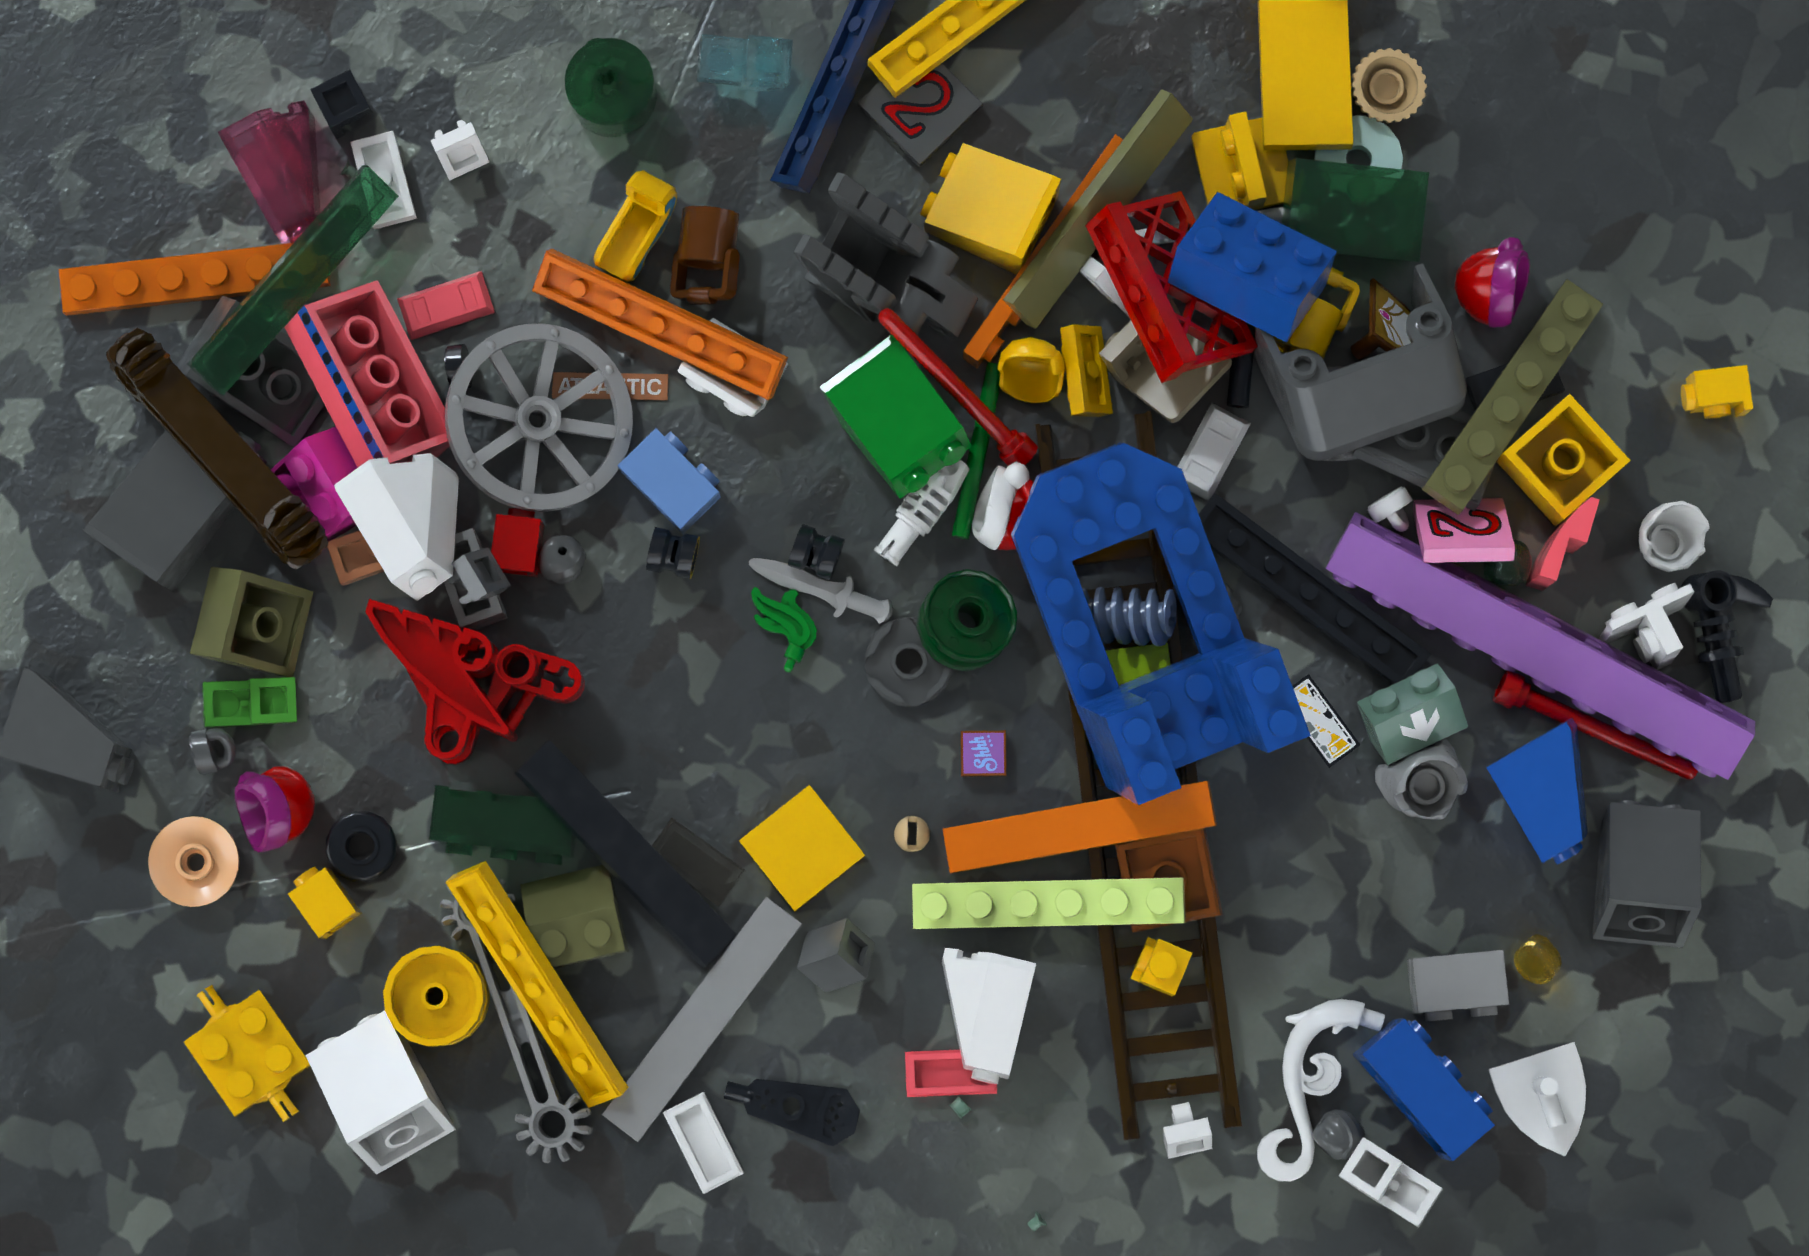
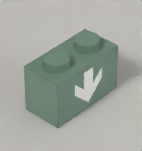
(1412, 714)

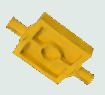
(247, 1053)

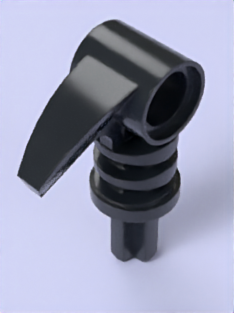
(1715, 627)

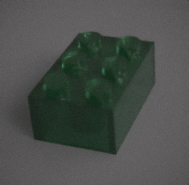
(1357, 208)

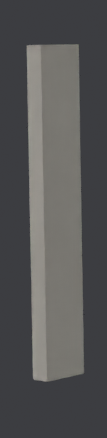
(702, 1019)

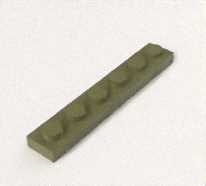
(1512, 397)

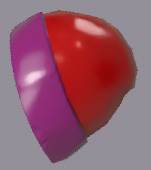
(1493, 282)
(274, 806)

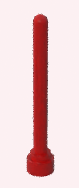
(1011, 444)
(1516, 692)

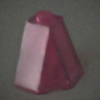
(279, 165)

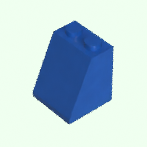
(1546, 791)

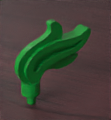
(788, 620)

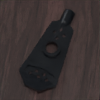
(813, 1110)

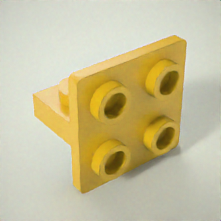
(1236, 166)

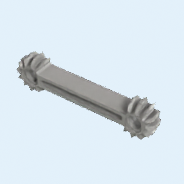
(518, 1030)

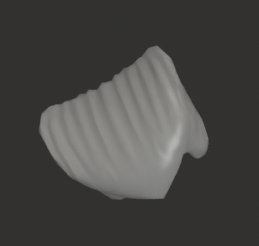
(1424, 781)

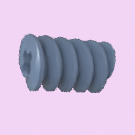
(1133, 617)

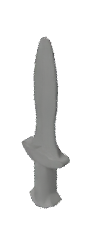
(837, 594)

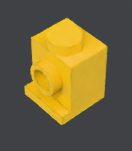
(1718, 392)
(1161, 966)

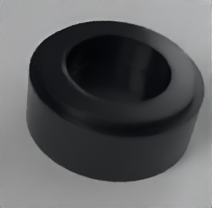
(453, 358)

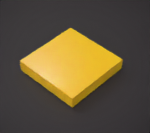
(802, 848)

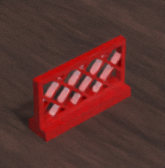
(1146, 292)

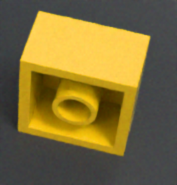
(1562, 460)

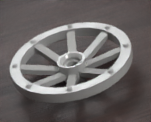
(549, 409)

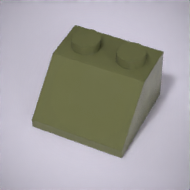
(251, 621)
(575, 916)

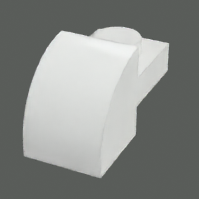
(1390, 1182)

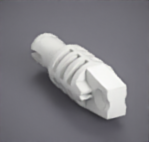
(921, 511)

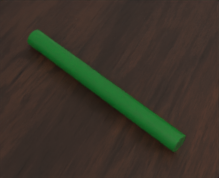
(976, 458)

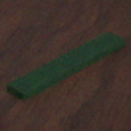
(292, 280)

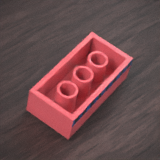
(369, 376)

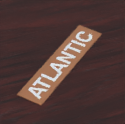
(639, 386)

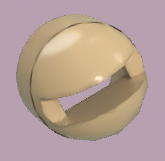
(902, 832)

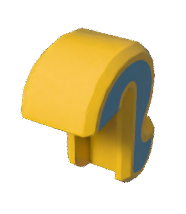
(636, 226)

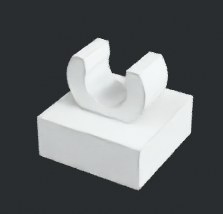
(459, 150)
(1186, 1134)

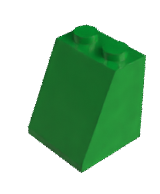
(896, 417)

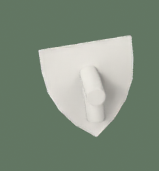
(1544, 1095)

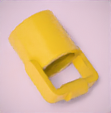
(1323, 319)

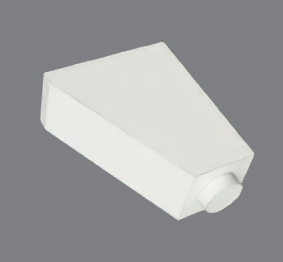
(406, 518)
(987, 1008)

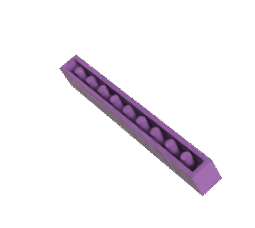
(1542, 647)

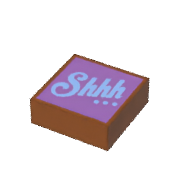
(983, 753)

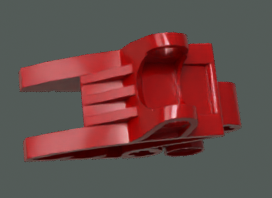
(455, 701)

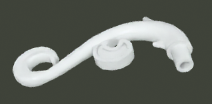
(1308, 1024)

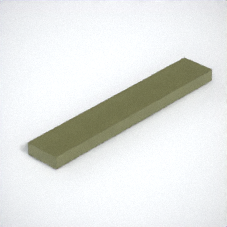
(1116, 181)

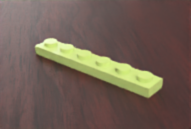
(1048, 903)

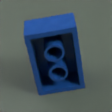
(1251, 266)
(1425, 1088)

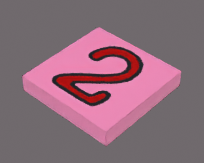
(1465, 537)

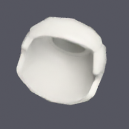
(1673, 536)

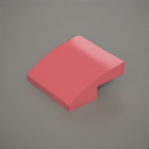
(1567, 537)

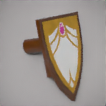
(1386, 323)

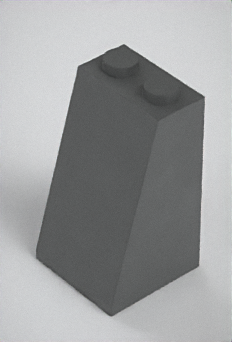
(163, 513)

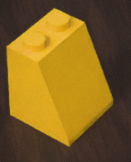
(991, 206)

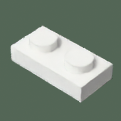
(384, 158)

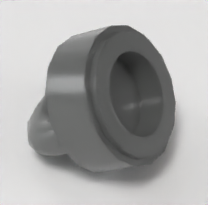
(205, 752)

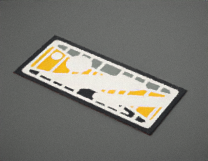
(1327, 729)

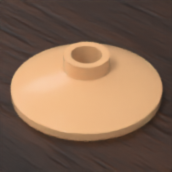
(171, 856)

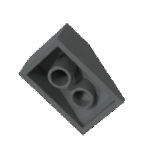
(273, 388)

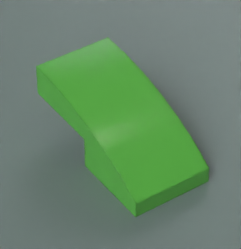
(249, 702)

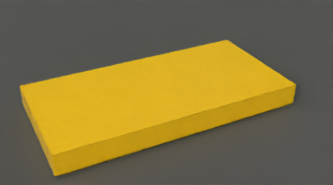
(1305, 75)

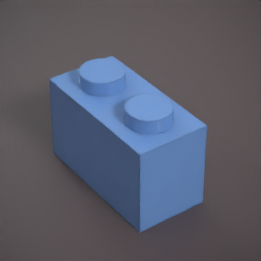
(670, 480)

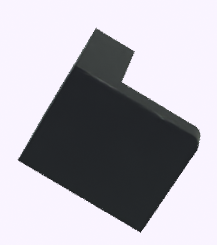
(340, 101)

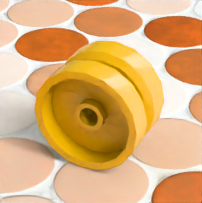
(463, 1002)

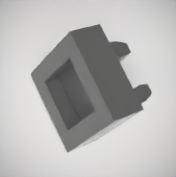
(479, 575)

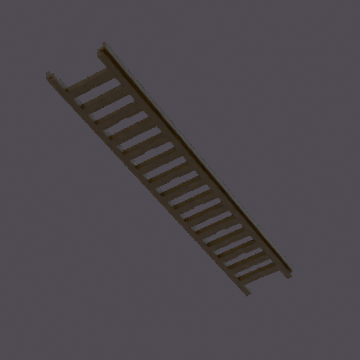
(1100, 868)

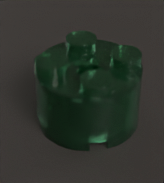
(599, 65)

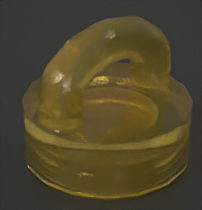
(1537, 960)

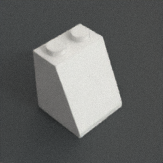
(379, 1093)

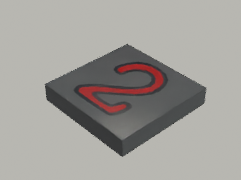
(923, 114)

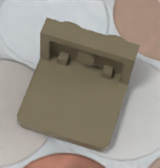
(1133, 369)

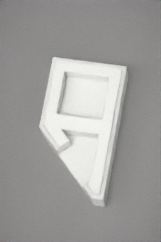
(1100, 279)

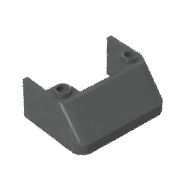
(1374, 396)

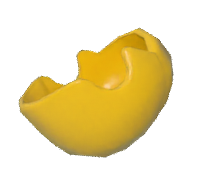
(1031, 370)

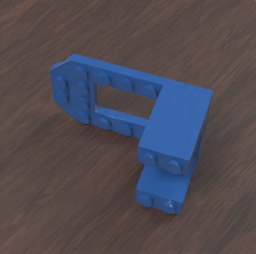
(1182, 711)

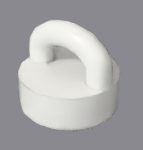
(1392, 506)

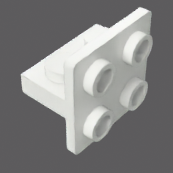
(1654, 632)

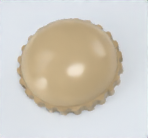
(1388, 85)

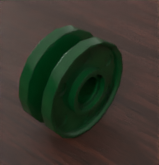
(948, 638)

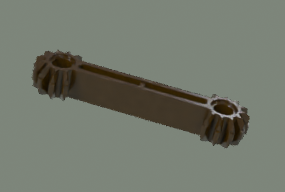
(217, 448)

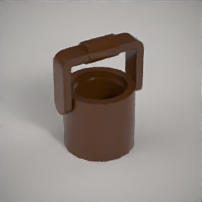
(706, 243)

